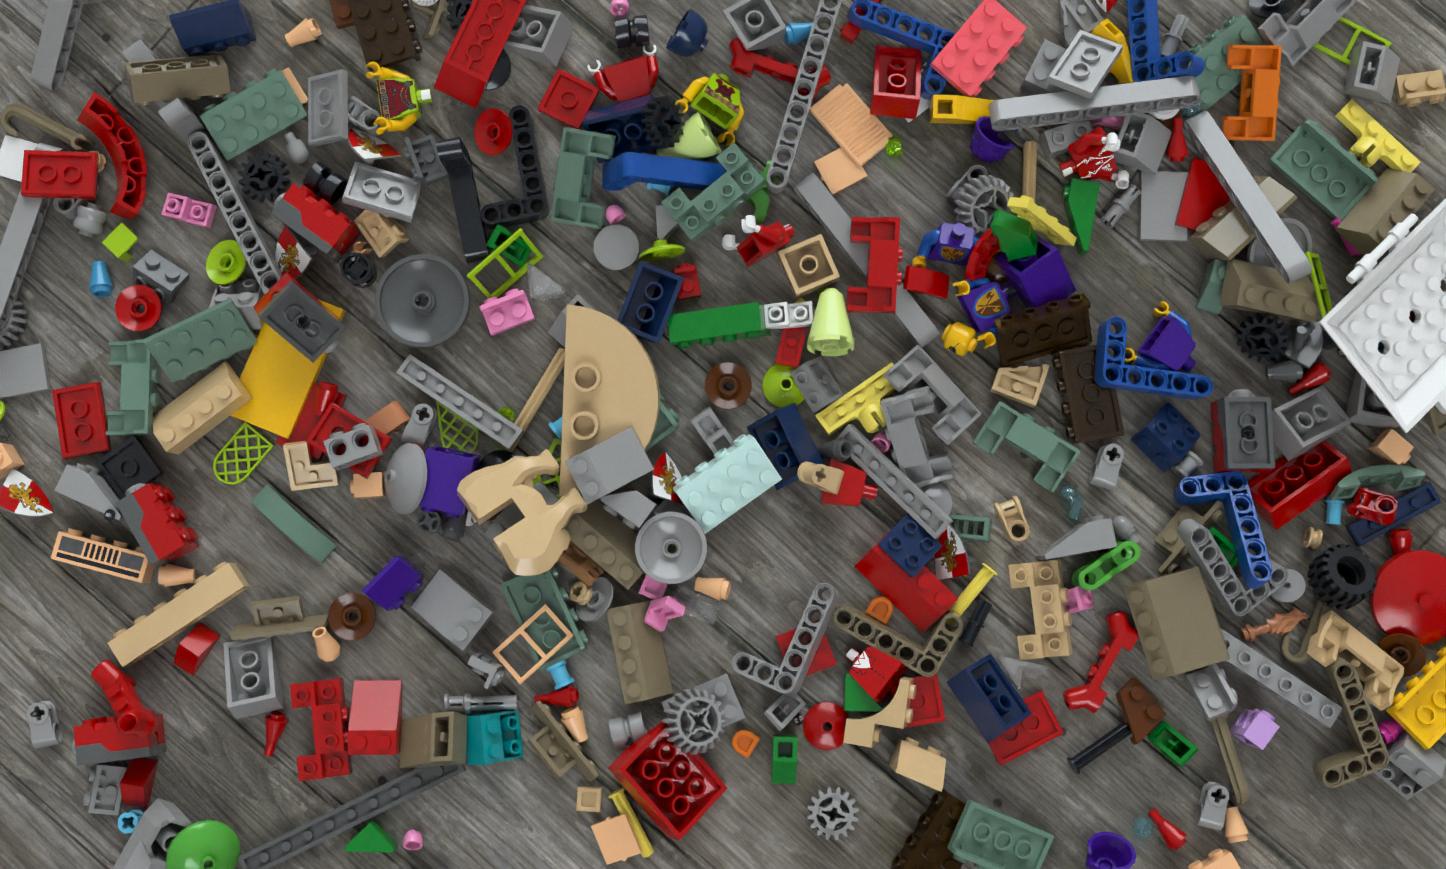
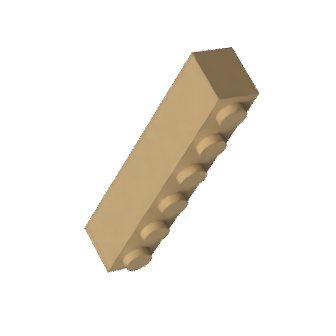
(178, 614)

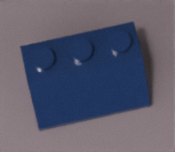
(213, 27)
(624, 122)
(650, 302)
(785, 442)
(989, 698)

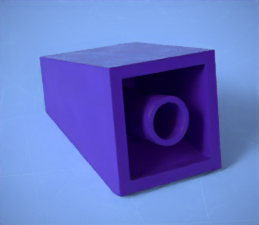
(1039, 276)
(444, 472)

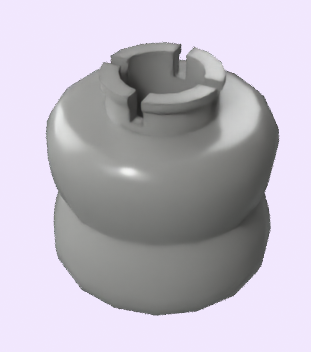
(90, 220)

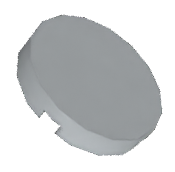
(616, 247)

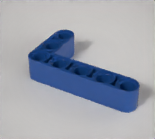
(911, 37)
(1150, 41)
(659, 170)
(1141, 375)
(1235, 517)

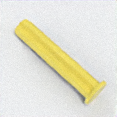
(971, 591)
(624, 807)

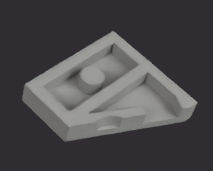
(1077, 16)

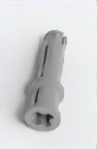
(509, 703)

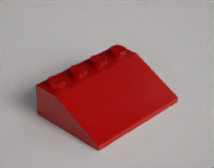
(667, 783)

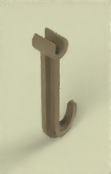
(44, 123)
(1302, 656)
(1230, 758)

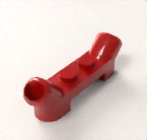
(746, 62)
(1121, 636)
(126, 704)

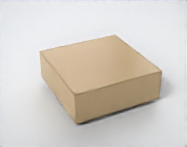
(589, 798)

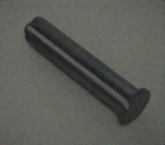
(1099, 747)

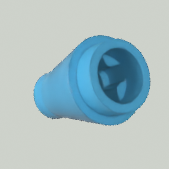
(797, 33)
(100, 281)

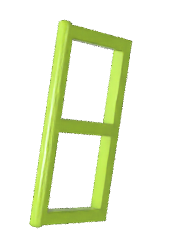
(1358, 29)
(495, 254)
(1319, 287)

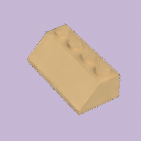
(200, 409)

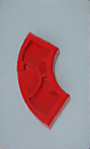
(981, 255)

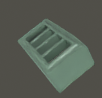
(976, 519)

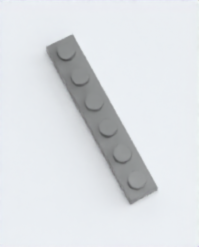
(460, 402)
(896, 483)

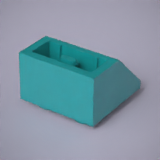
(493, 737)

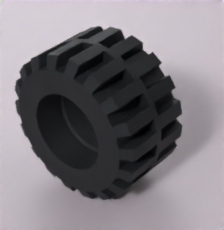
(1355, 569)

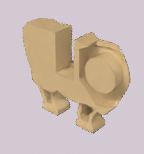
(540, 537)

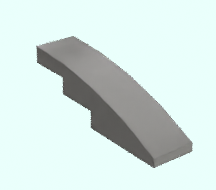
(712, 430)

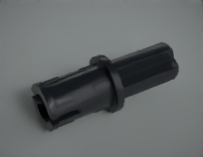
(975, 622)

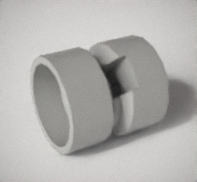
(627, 730)

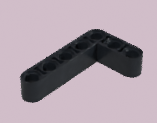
(458, 165)
(527, 174)

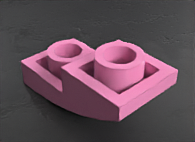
(189, 210)

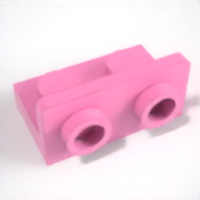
(507, 311)

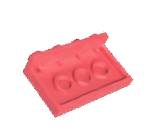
(979, 47)

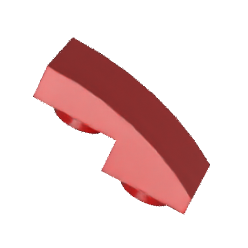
(926, 282)

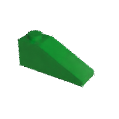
(1080, 210)

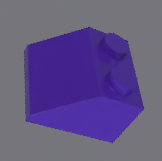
(394, 583)

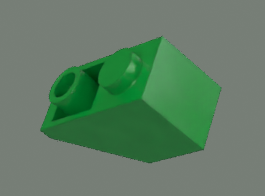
(1015, 235)
(784, 759)

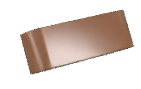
(389, 419)

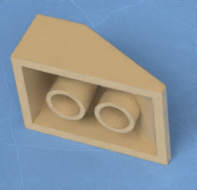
(918, 763)

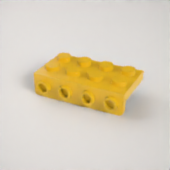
(1423, 703)

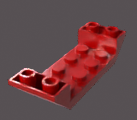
(477, 49)

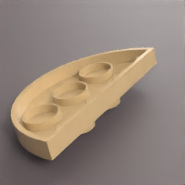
(606, 386)

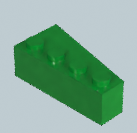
(718, 324)

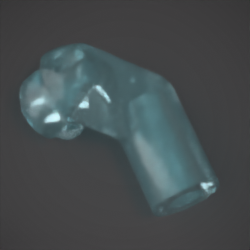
(1074, 499)

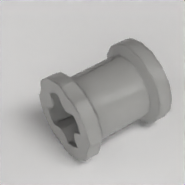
(1187, 465)

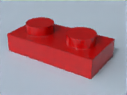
(791, 347)

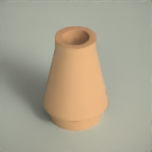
(304, 32)
(175, 575)
(714, 587)
(326, 645)
(574, 722)
(1234, 826)

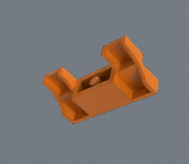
(1258, 92)

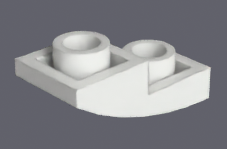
(789, 315)

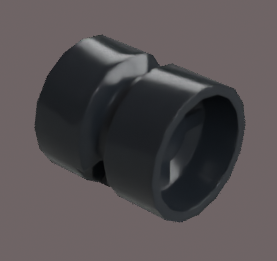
(624, 35)
(323, 181)
(358, 270)

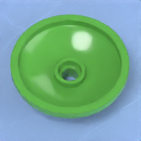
(202, 843)

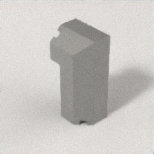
(152, 837)

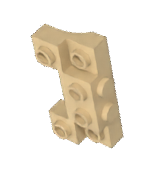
(1049, 609)
(1372, 664)

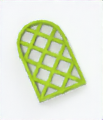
(452, 441)
(249, 470)

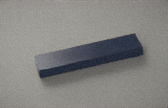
(1409, 506)

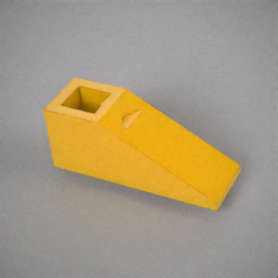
(1122, 66)
(957, 109)

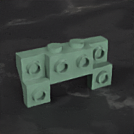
(575, 177)
(718, 199)
(138, 389)
(1032, 440)

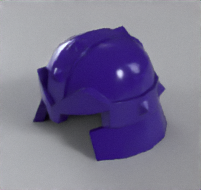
(986, 143)
(1109, 851)

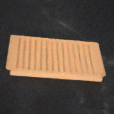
(851, 124)

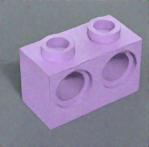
(1254, 728)

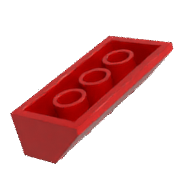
(1297, 483)
(918, 598)

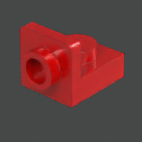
(690, 286)

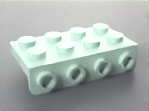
(726, 482)

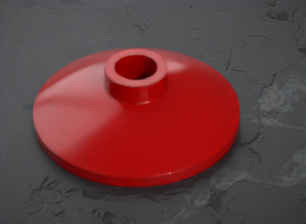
(486, 131)
(128, 306)
(814, 721)

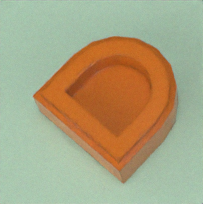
(880, 609)
(744, 742)

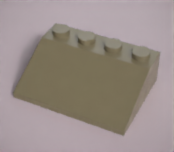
(1176, 623)

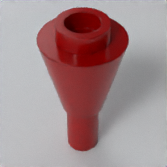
(1177, 146)
(1314, 376)
(563, 696)
(275, 725)
(1170, 833)

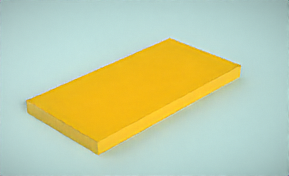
(278, 381)

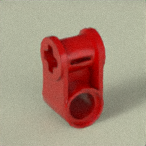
(1370, 506)

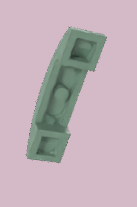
(1399, 476)
(293, 524)

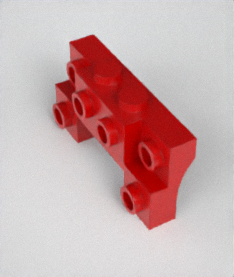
(882, 266)
(329, 728)

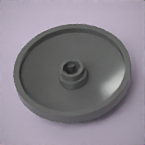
(422, 301)

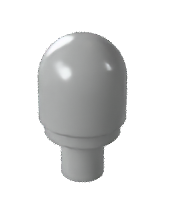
(296, 149)
(1124, 528)

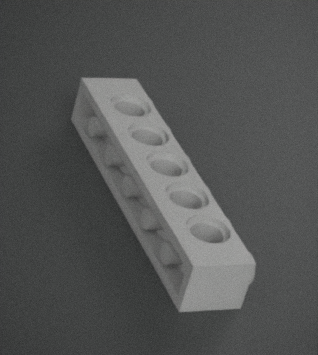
(1280, 682)

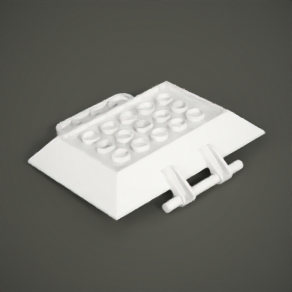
(1413, 365)

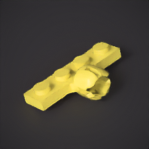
(1374, 140)
(1041, 220)
(859, 404)

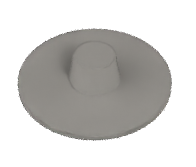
(1292, 589)

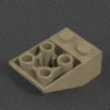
(433, 740)

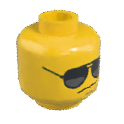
(959, 338)

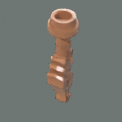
(1278, 624)

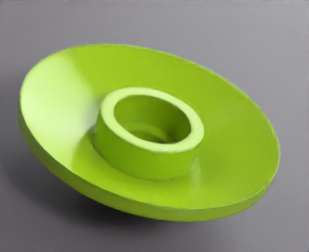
(661, 251)
(225, 262)
(773, 387)

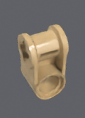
(821, 476)
(1012, 517)

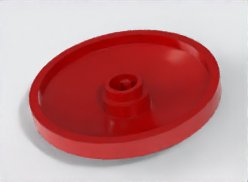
(1411, 596)

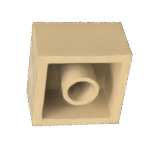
(808, 266)

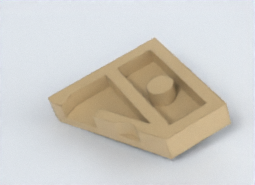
(1020, 383)

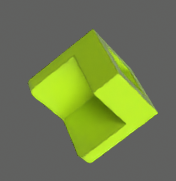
(121, 241)

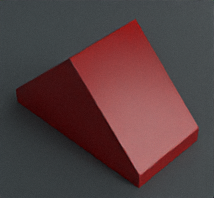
(195, 648)
(138, 782)

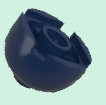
(689, 35)

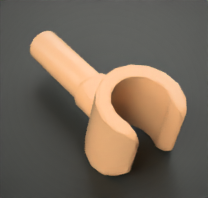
(358, 247)

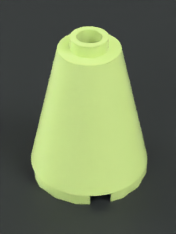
(695, 142)
(830, 326)

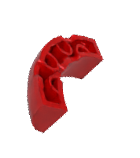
(124, 151)

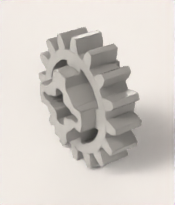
(844, 816)

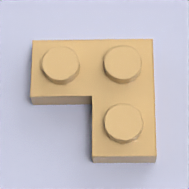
(304, 473)

